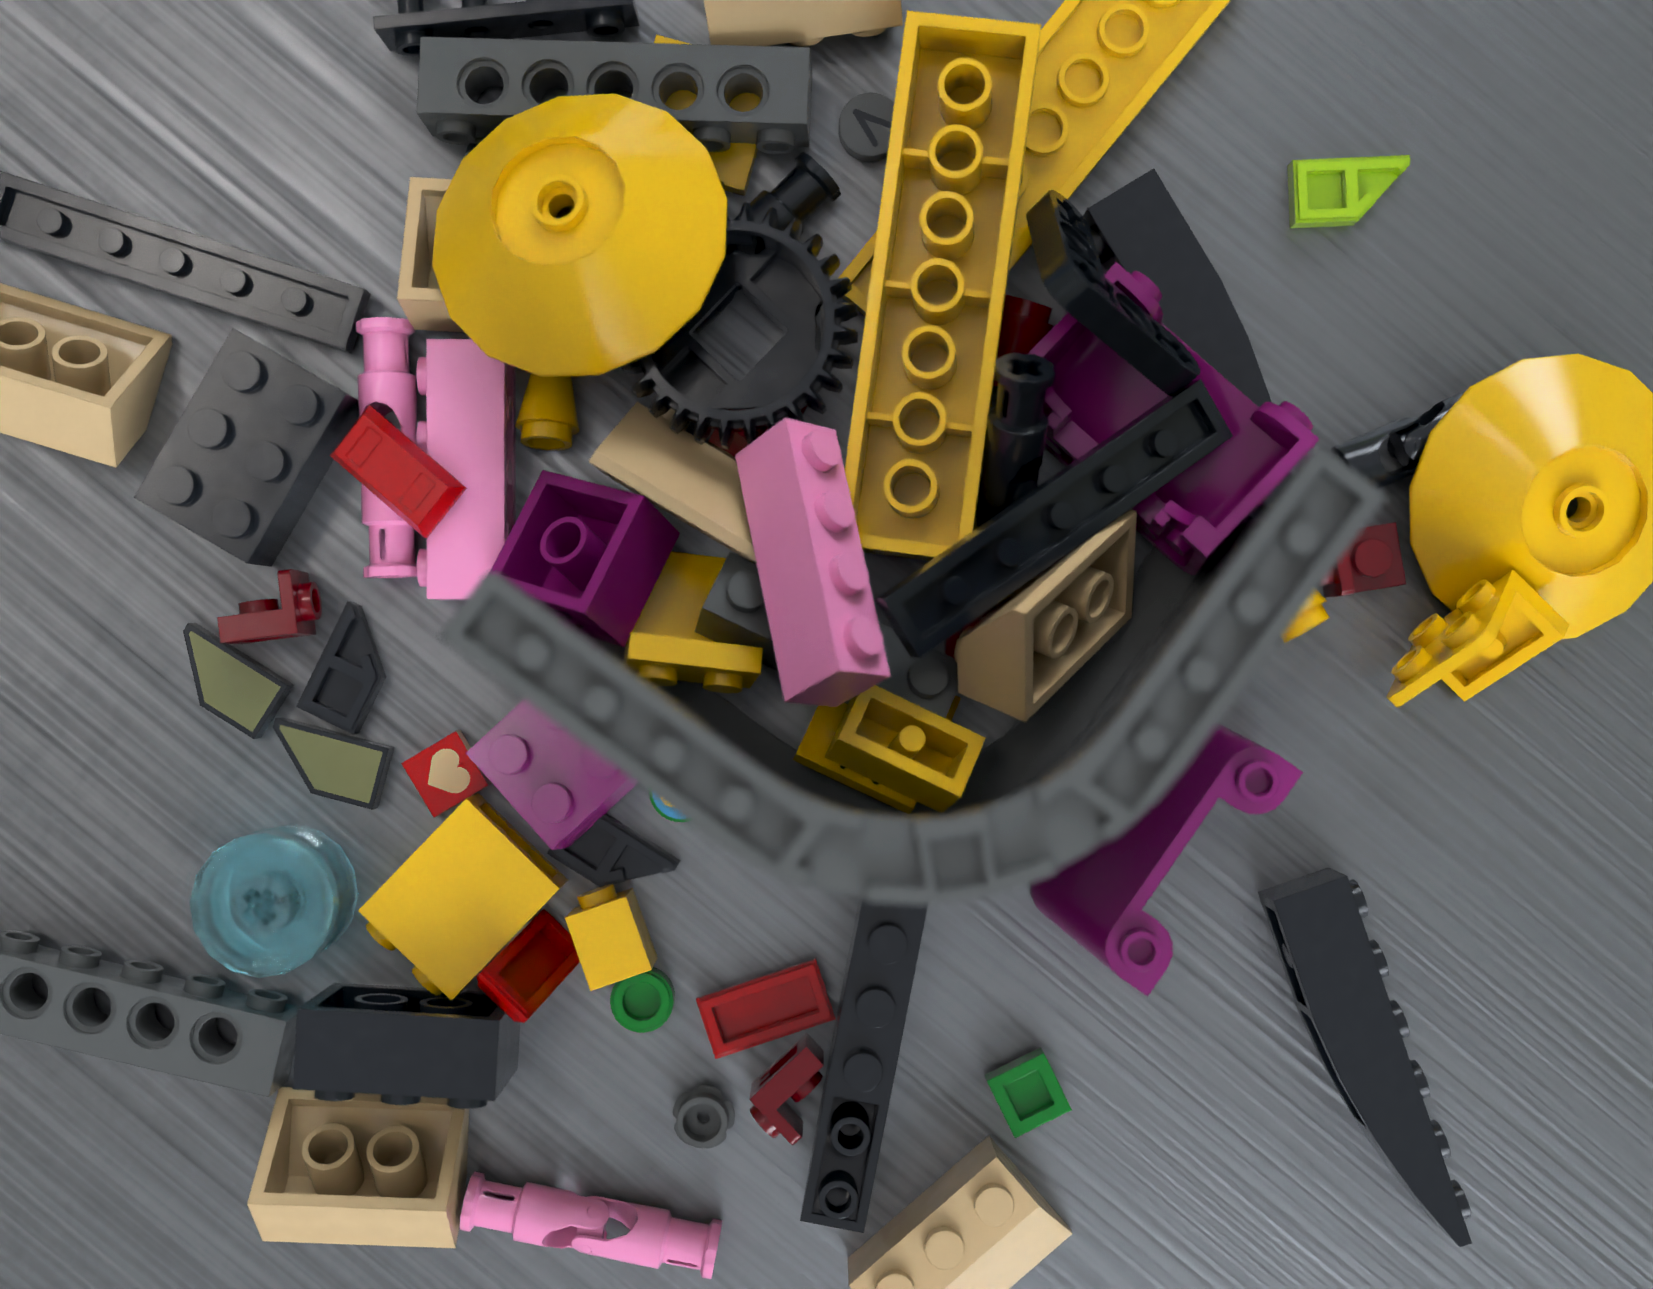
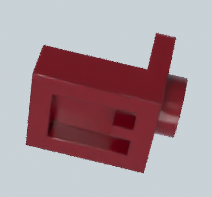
(1368, 563)
(266, 622)
(789, 1076)

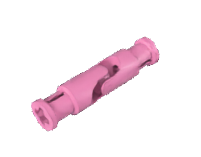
(388, 388)
(564, 1220)

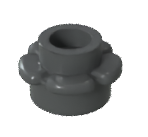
(698, 1133)

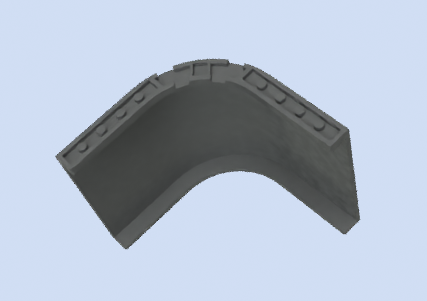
(1034, 795)

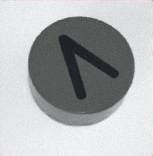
(866, 126)

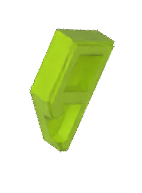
(1338, 189)

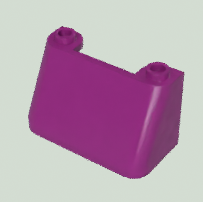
(1210, 500)
(1104, 891)

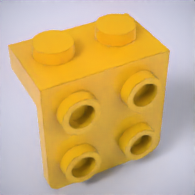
(665, 640)
(1479, 641)

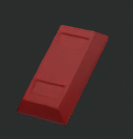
(398, 471)
(529, 967)
(765, 1008)

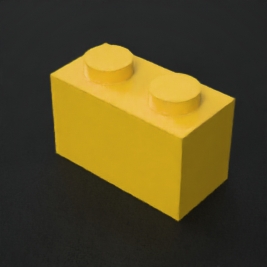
(905, 748)

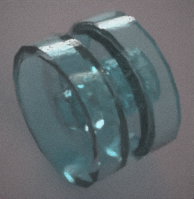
(236, 905)

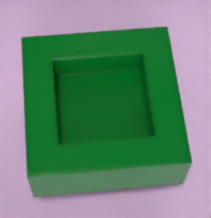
(1027, 1092)

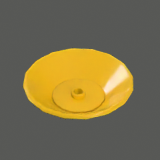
(609, 274)
(1508, 466)

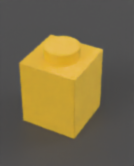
(610, 936)

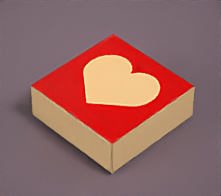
(445, 773)

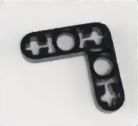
(1077, 283)

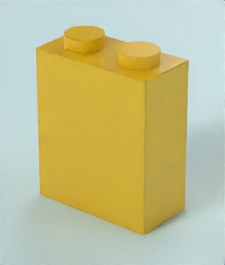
(461, 897)

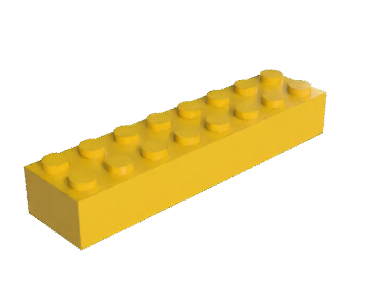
(939, 280)

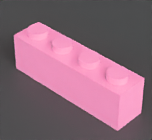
(474, 439)
(811, 565)

